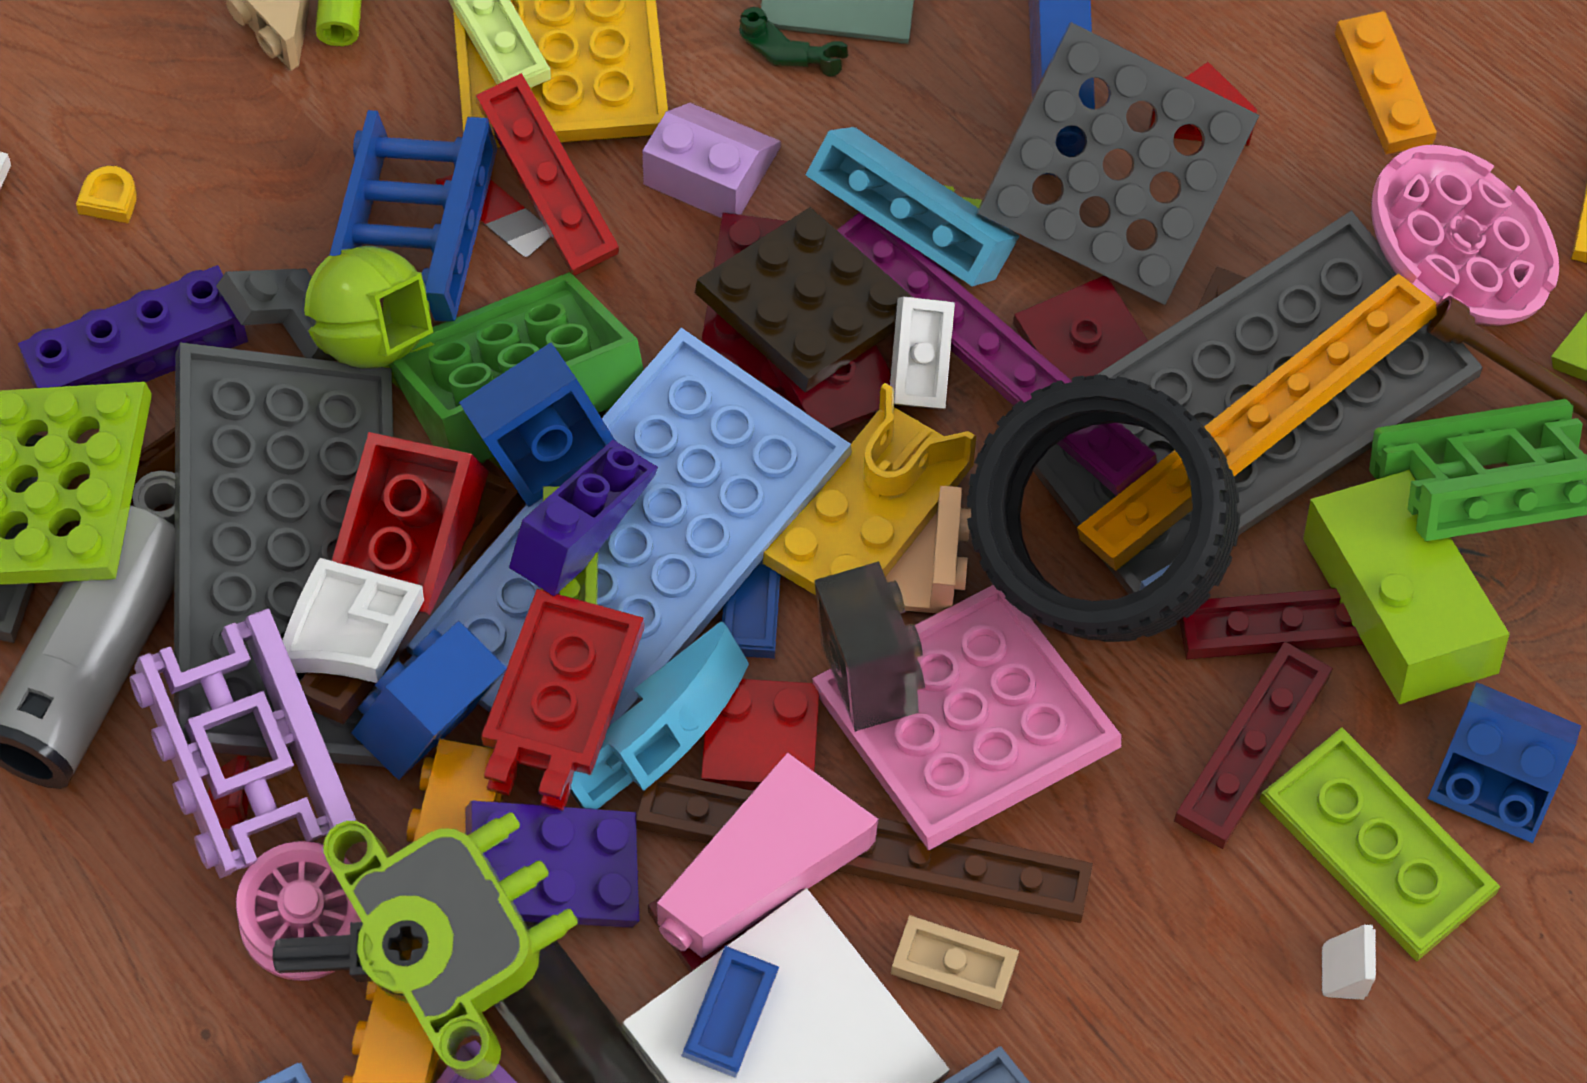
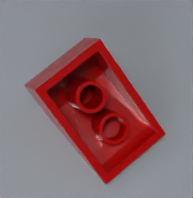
(410, 512)

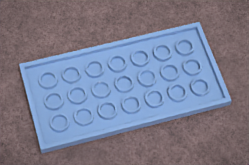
(726, 485)

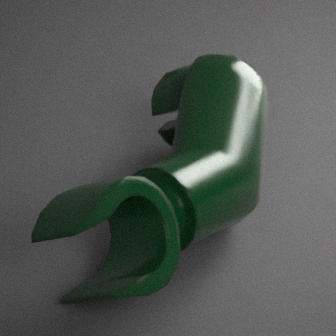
(781, 51)

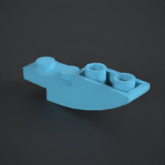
(672, 715)

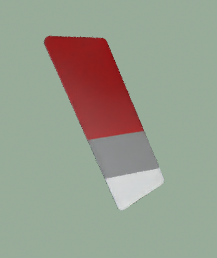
(510, 220)

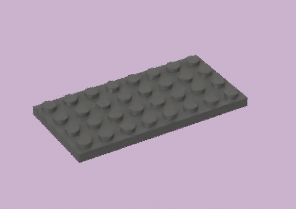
(1243, 339)
(258, 499)

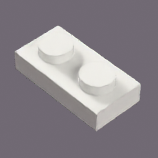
(921, 352)

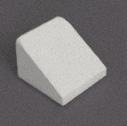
(1349, 964)

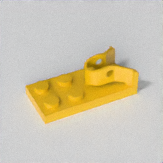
(874, 499)

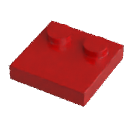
(758, 730)

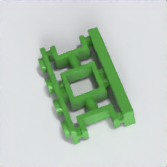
(1462, 497)

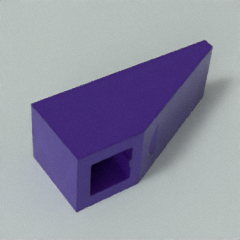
(579, 517)

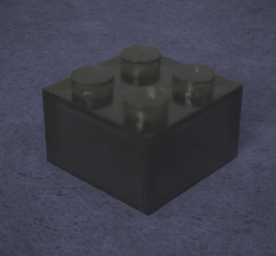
(869, 645)

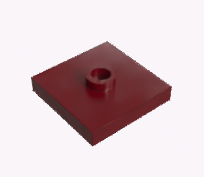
(1081, 329)
(846, 395)

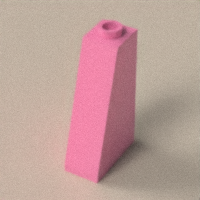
(766, 854)

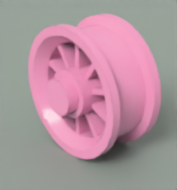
(291, 896)

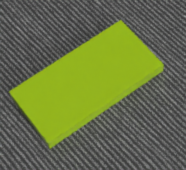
(1379, 844)

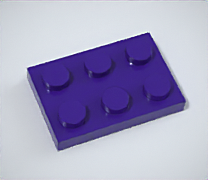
(585, 852)

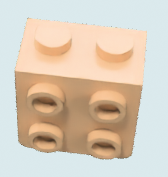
(930, 565)

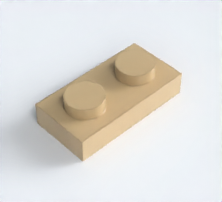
(954, 962)

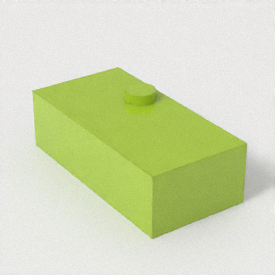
(1404, 594)

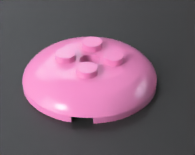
(1464, 234)

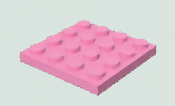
(990, 725)

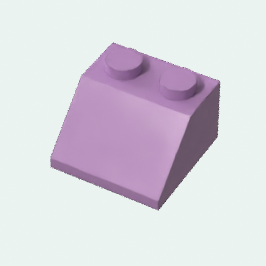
(707, 159)

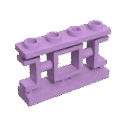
(288, 726)

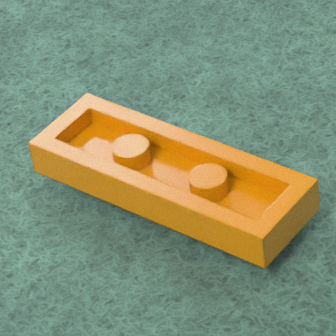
(1385, 82)

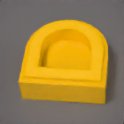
(108, 194)

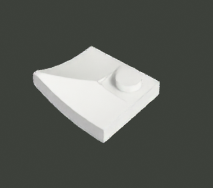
(350, 621)

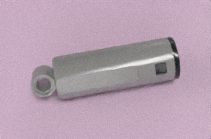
(89, 647)

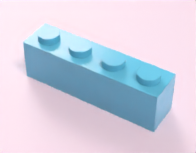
(912, 205)

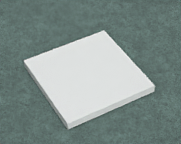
(820, 1021)

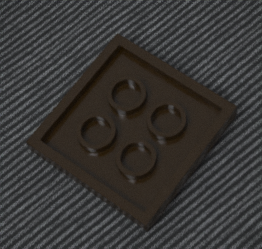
(804, 298)

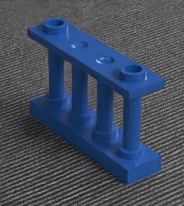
(460, 197)

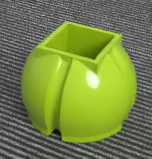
(349, 313)

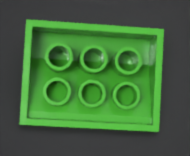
(501, 335)

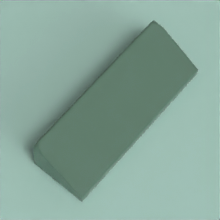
(848, 18)

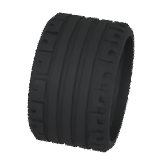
(1021, 443)

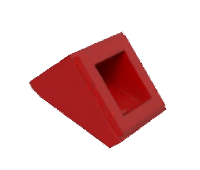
(233, 807)

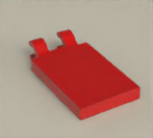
(559, 693)

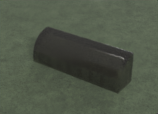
(571, 1027)

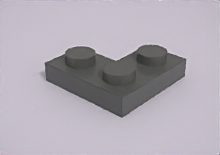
(272, 299)

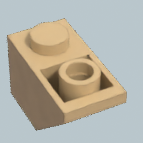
(277, 25)

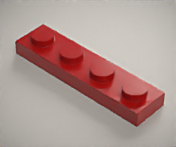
(547, 174)

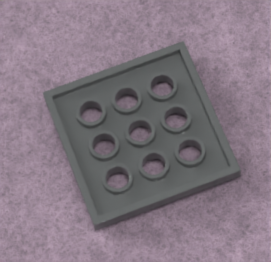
(1199, 175)

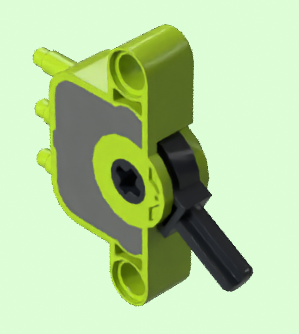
(459, 912)

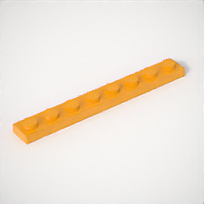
(1262, 416)

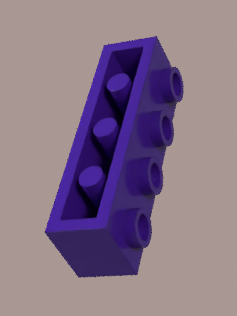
(134, 337)

